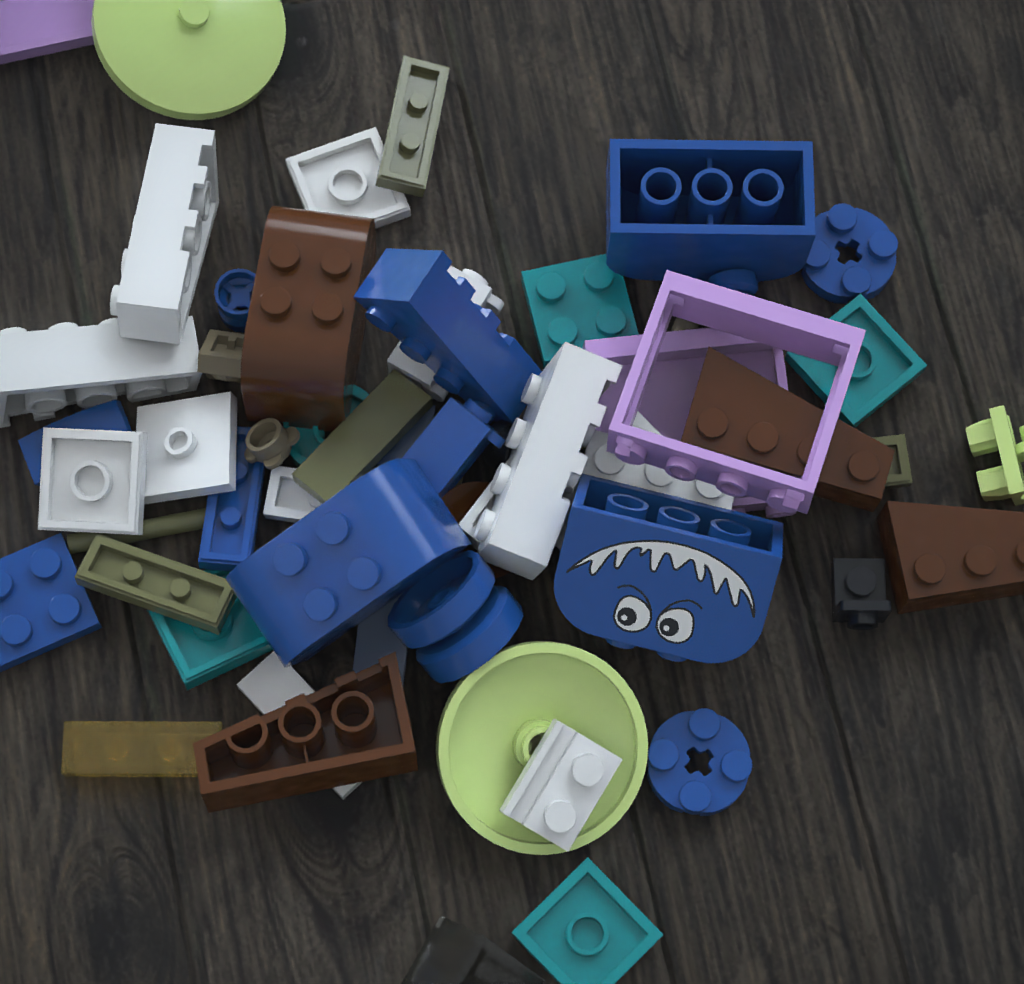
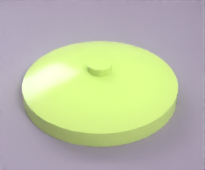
(190, 53)
(503, 713)

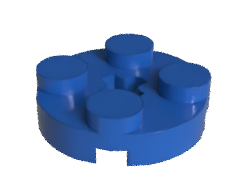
(873, 245)
(694, 792)

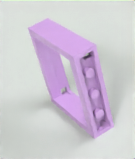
(757, 321)

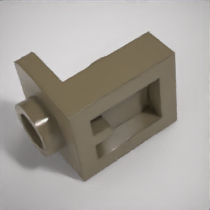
(221, 356)

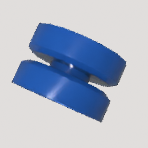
(456, 617)

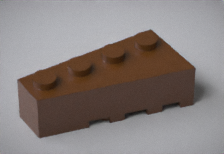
(775, 429)
(951, 554)
(312, 743)

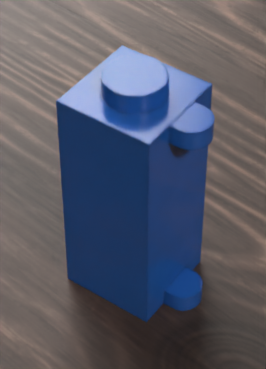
(453, 443)

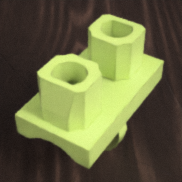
(993, 436)

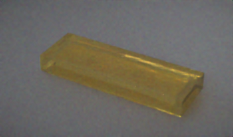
(132, 748)

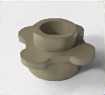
(270, 443)

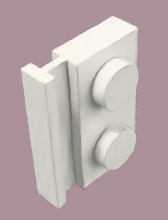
(560, 785)

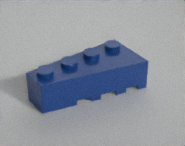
(446, 331)

